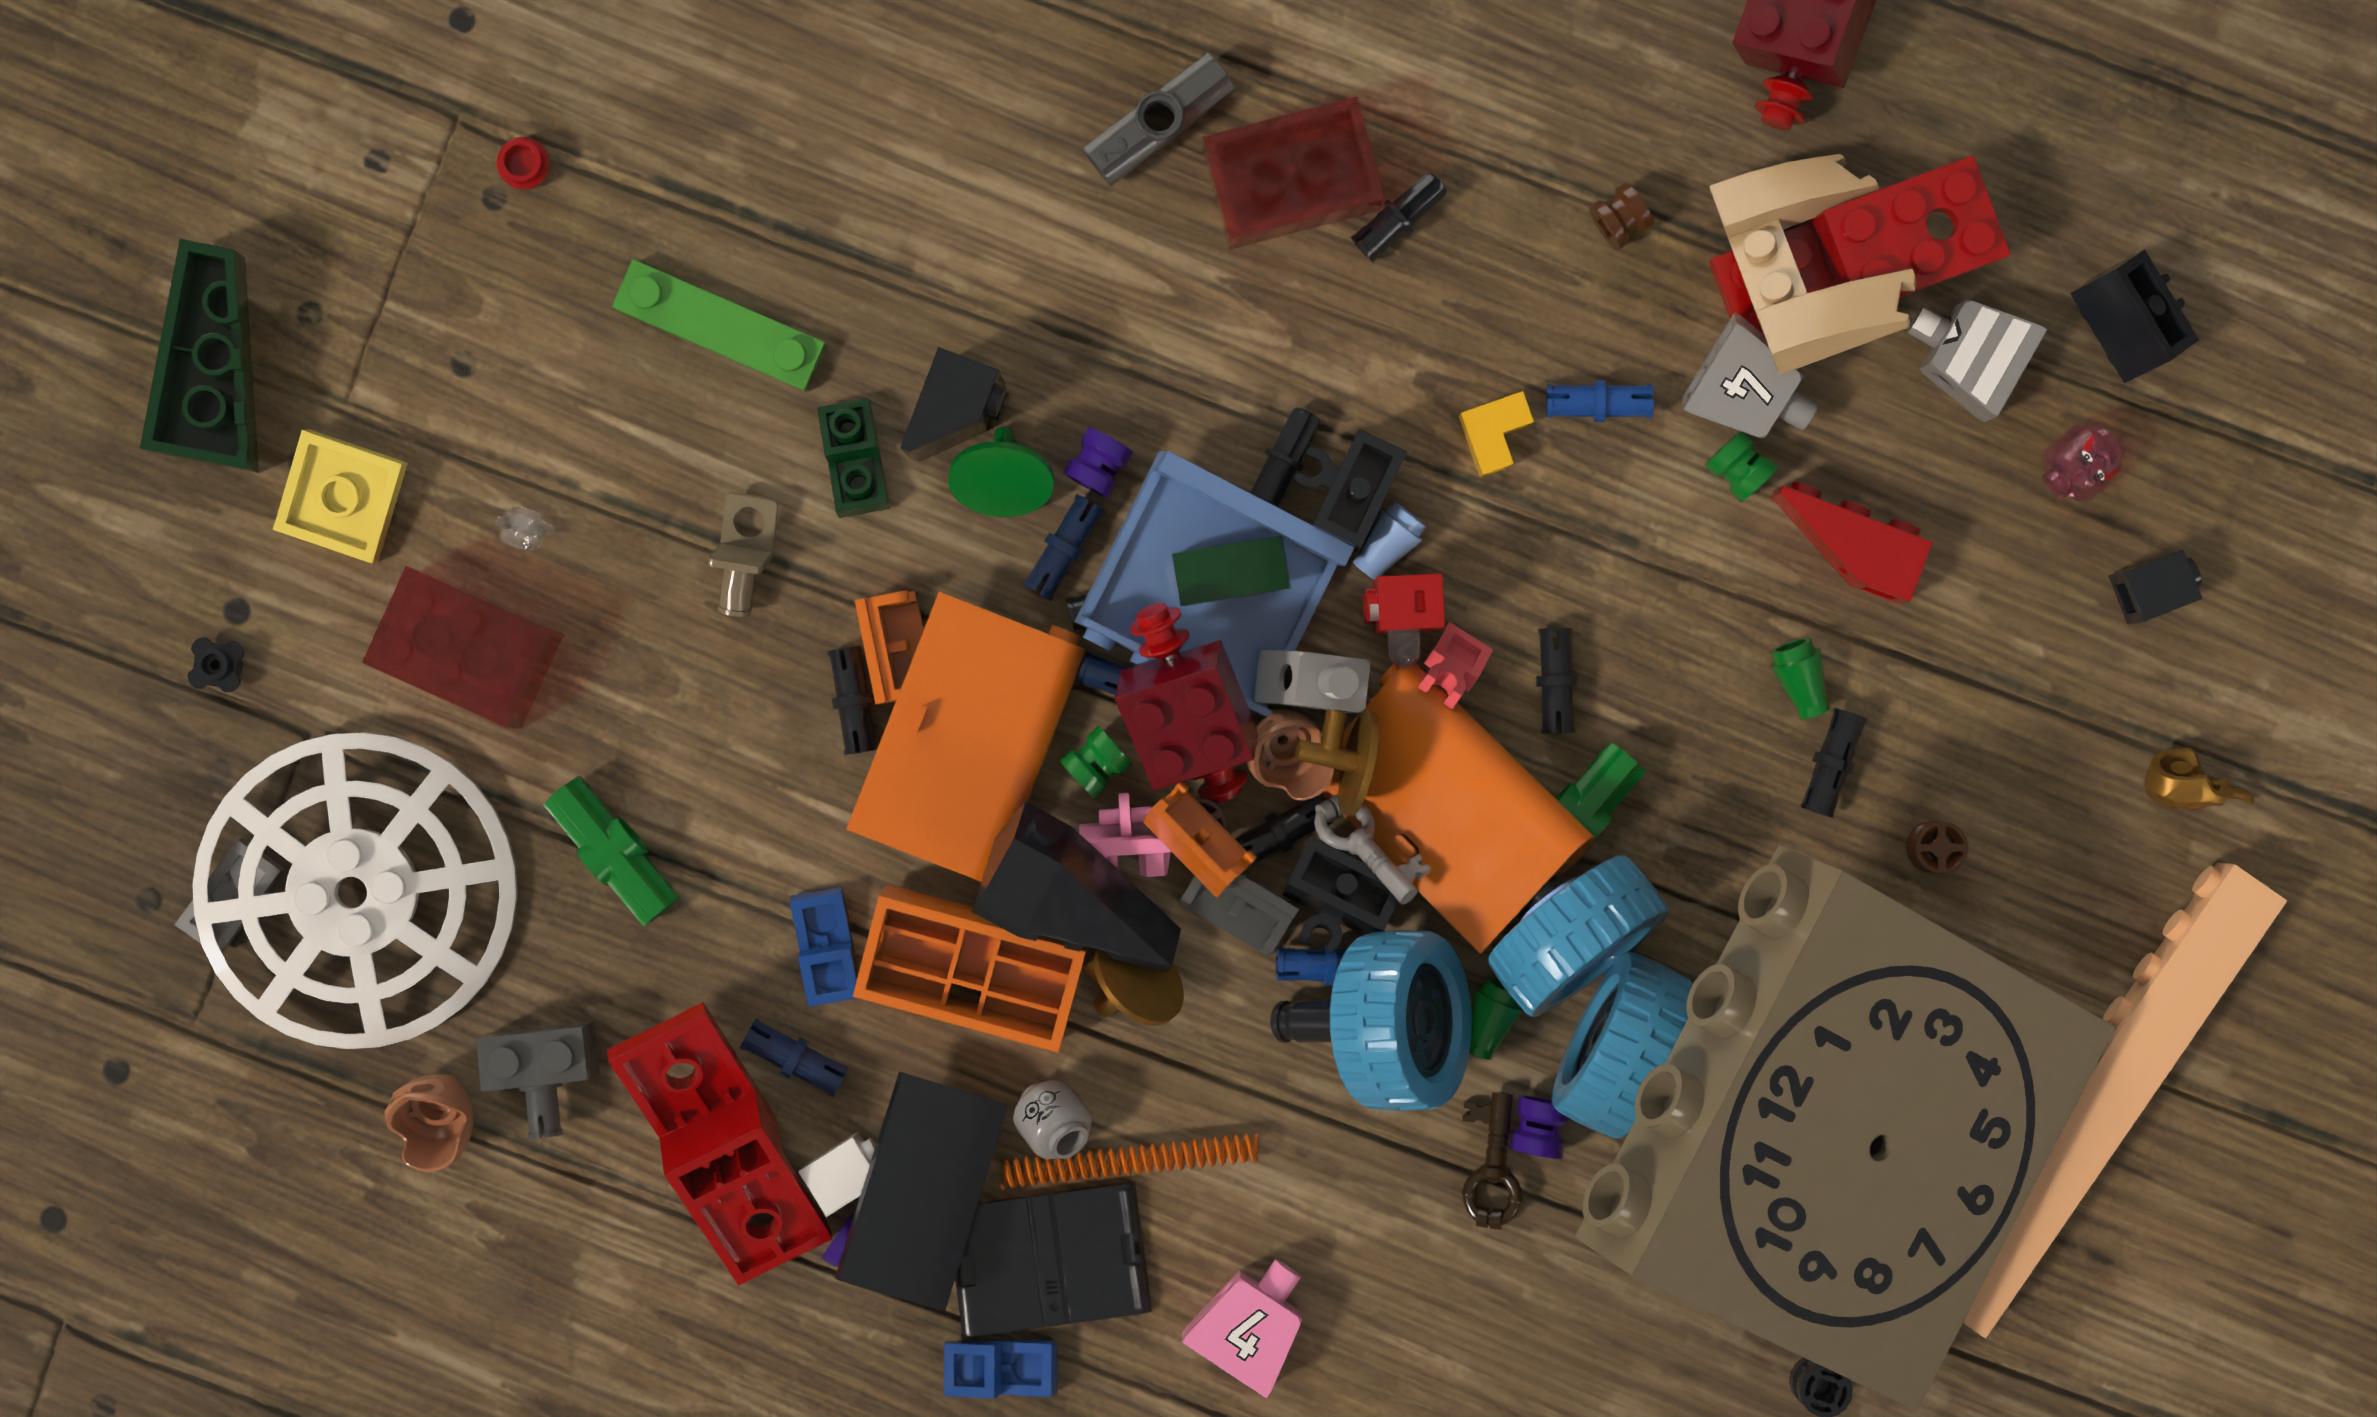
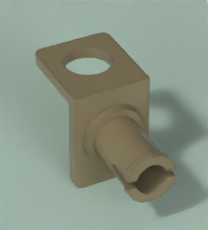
(743, 554)

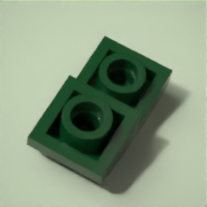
(853, 458)
(1231, 571)

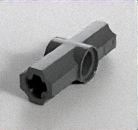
(1185, 97)

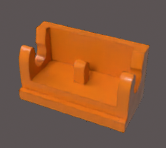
(890, 636)
(1198, 840)

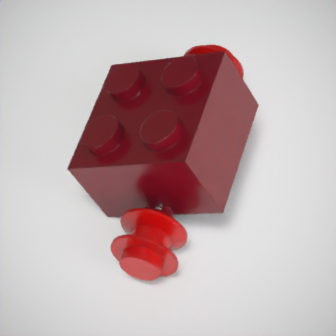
(1802, 42)
(1185, 709)

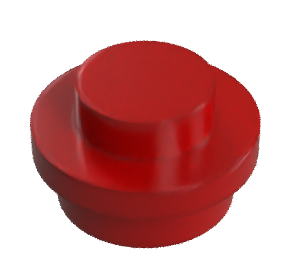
(523, 163)

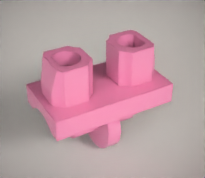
(1124, 833)

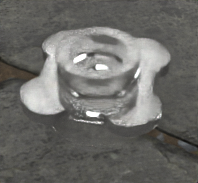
(523, 528)

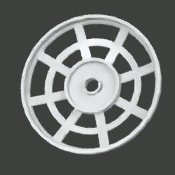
(390, 884)

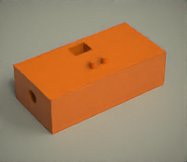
(930, 943)

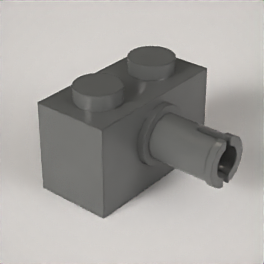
(538, 1064)

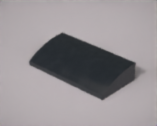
(921, 1191)

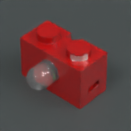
(1403, 609)

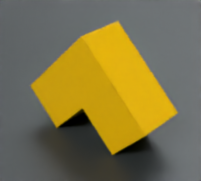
(1486, 429)

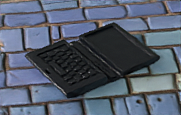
(1053, 1261)

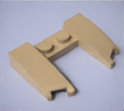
(1797, 323)

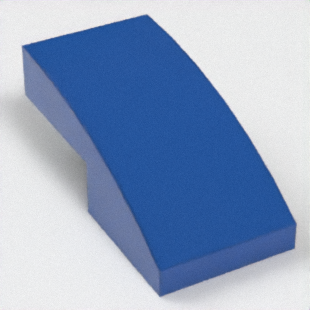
(825, 945)
(1000, 1368)

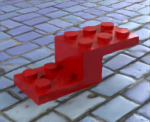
(1887, 235)
(720, 1144)

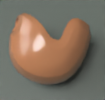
(1275, 759)
(432, 1119)

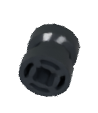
(1811, 1379)

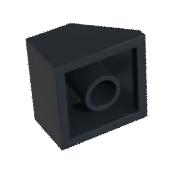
(954, 405)

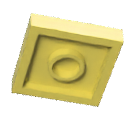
(340, 496)

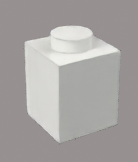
(839, 1173)

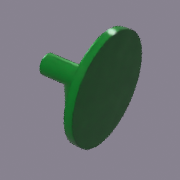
(1001, 477)

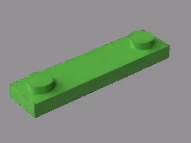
(719, 325)

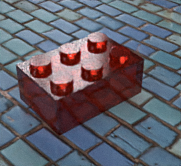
(1293, 173)
(463, 648)

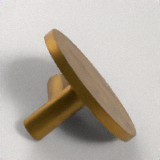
(1355, 761)
(1136, 991)

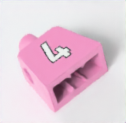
(1249, 1327)

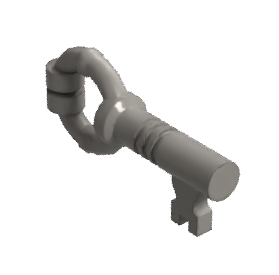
(1360, 842)

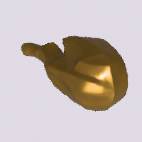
(2179, 782)

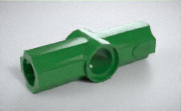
(1601, 788)
(611, 850)

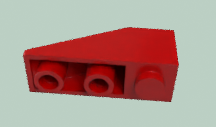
(1862, 550)

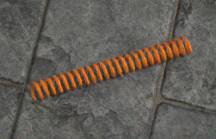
(1132, 1161)

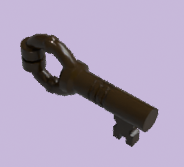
(1494, 1169)

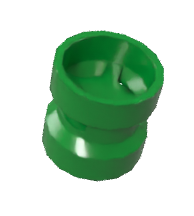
(1741, 466)
(1105, 753)

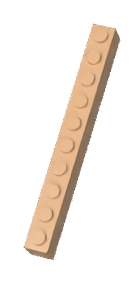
(2153, 1028)

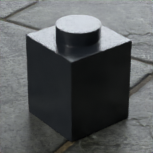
(2157, 586)

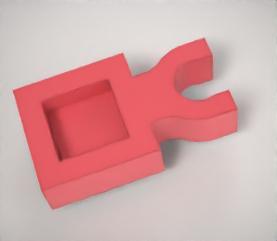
(1455, 663)

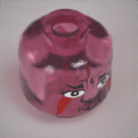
(2082, 462)

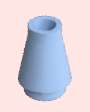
(1390, 539)

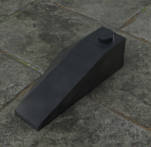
(1060, 887)

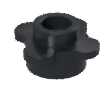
(230, 660)

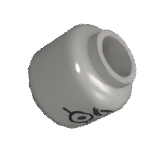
(1052, 1120)

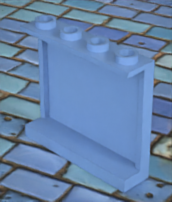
(1192, 510)

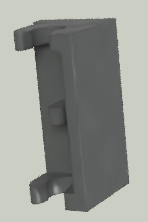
(1243, 911)

